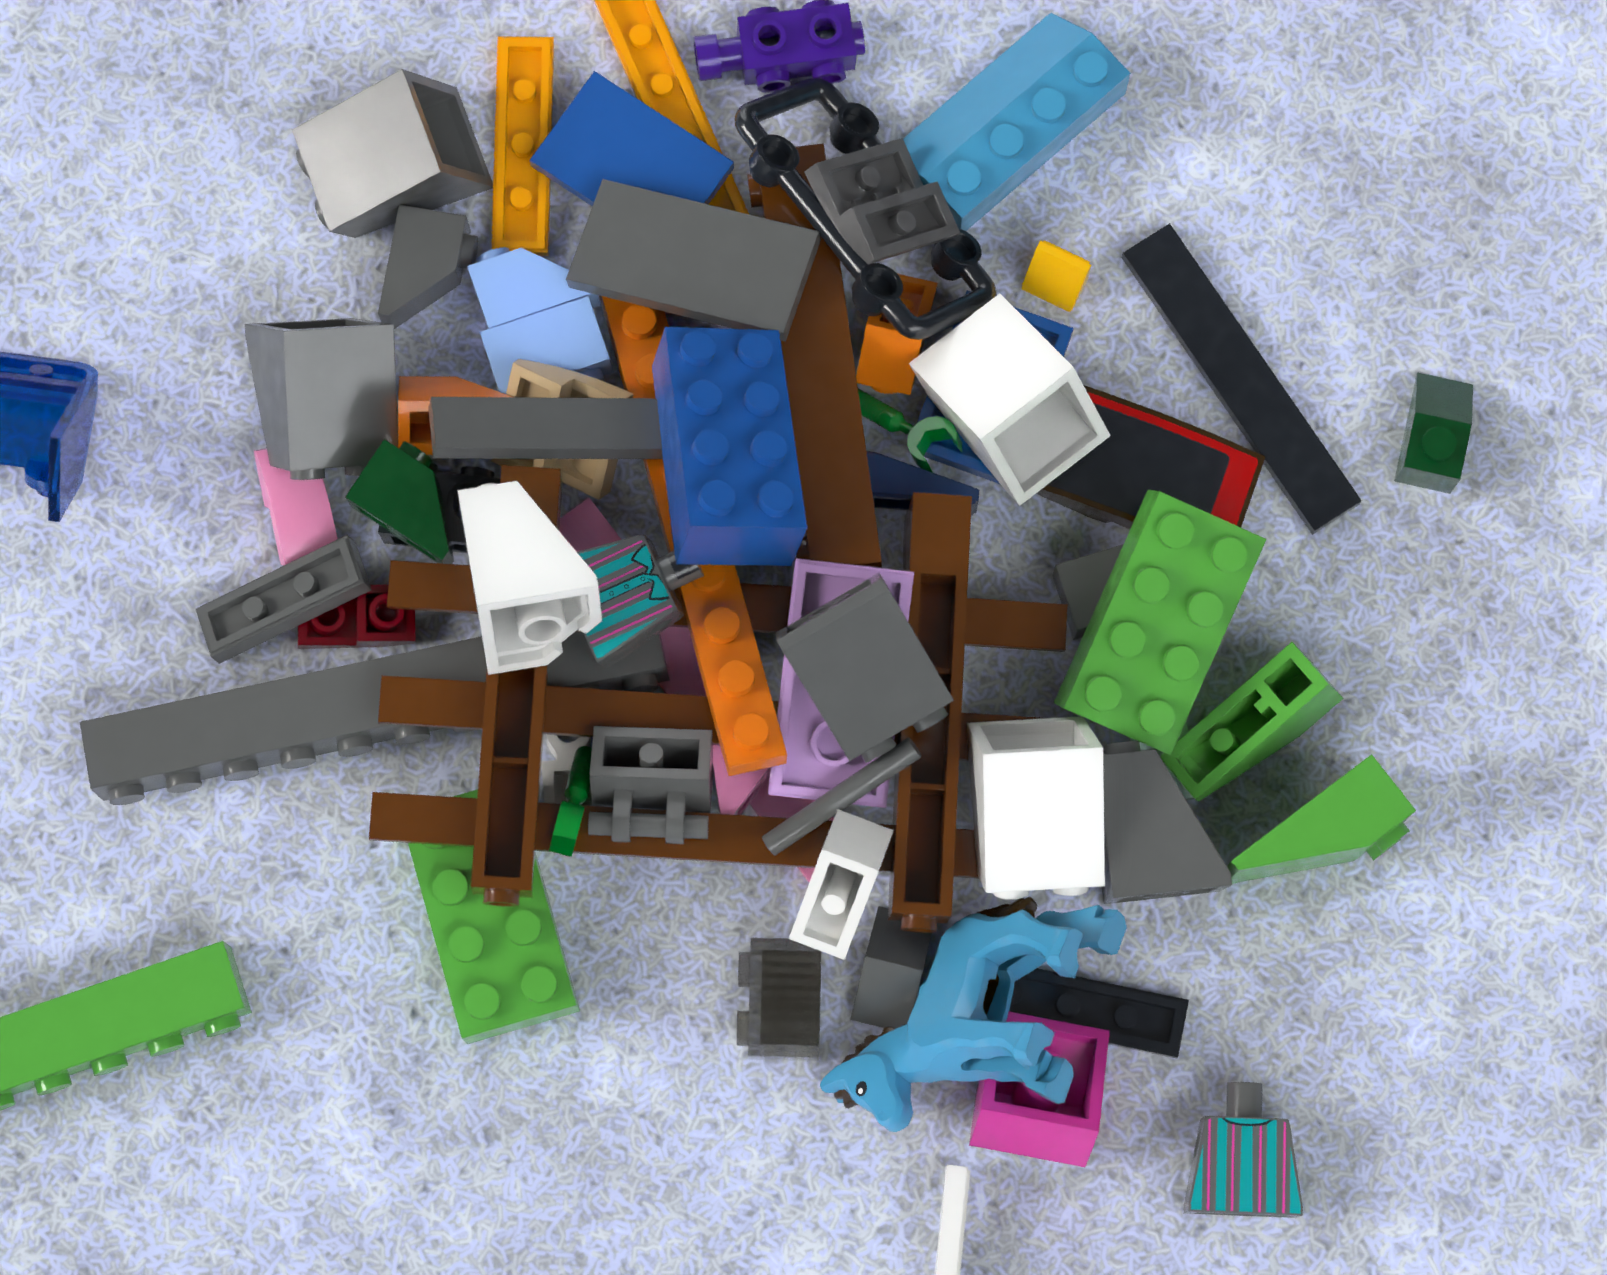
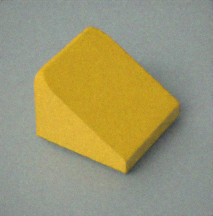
(1056, 275)

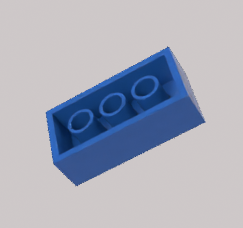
(728, 447)

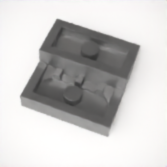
(881, 202)

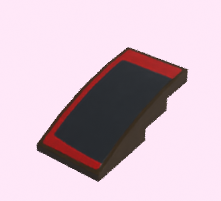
(1158, 455)

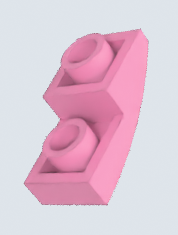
(297, 510)

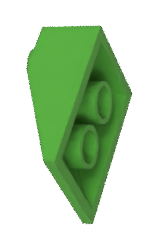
(1336, 827)

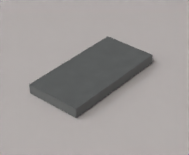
(693, 259)

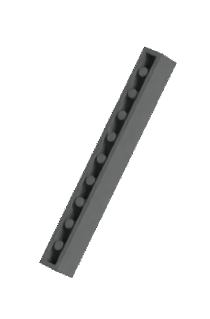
(308, 717)

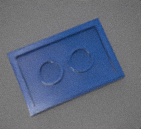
(629, 143)

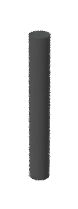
(841, 796)

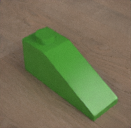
(1252, 723)

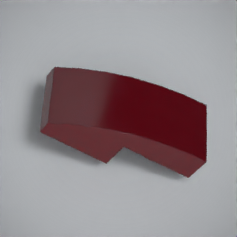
(359, 623)

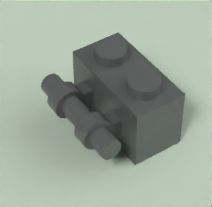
(653, 772)

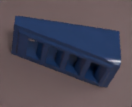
(896, 481)

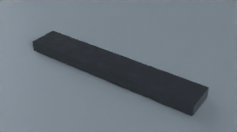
(1241, 379)

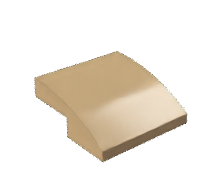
(549, 381)

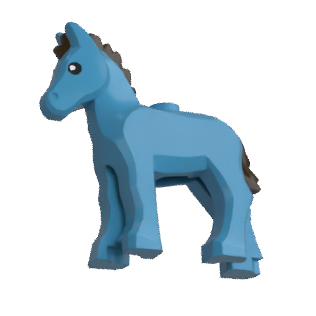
(963, 1009)

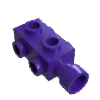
(794, 56)

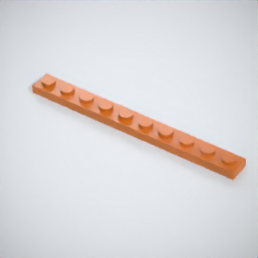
(715, 602)

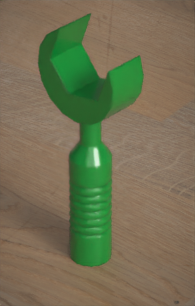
(919, 436)
(571, 812)

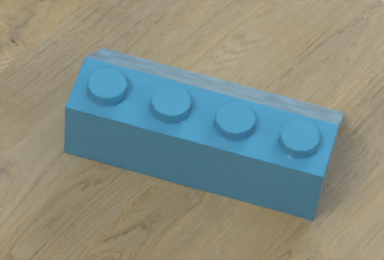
(1015, 116)

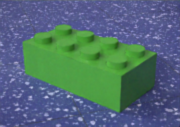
(1159, 621)
(497, 961)

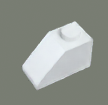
(841, 884)

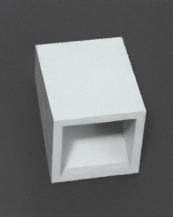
(1011, 398)
(1037, 805)

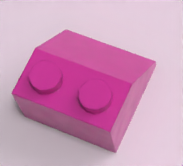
(1023, 1123)

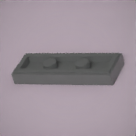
(283, 599)

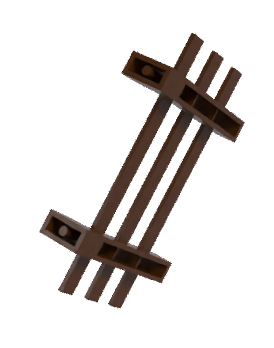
(518, 708)

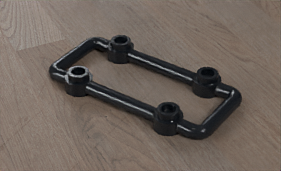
(875, 284)

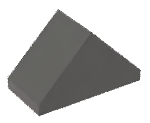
(890, 973)

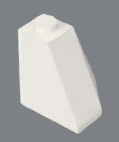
(524, 578)

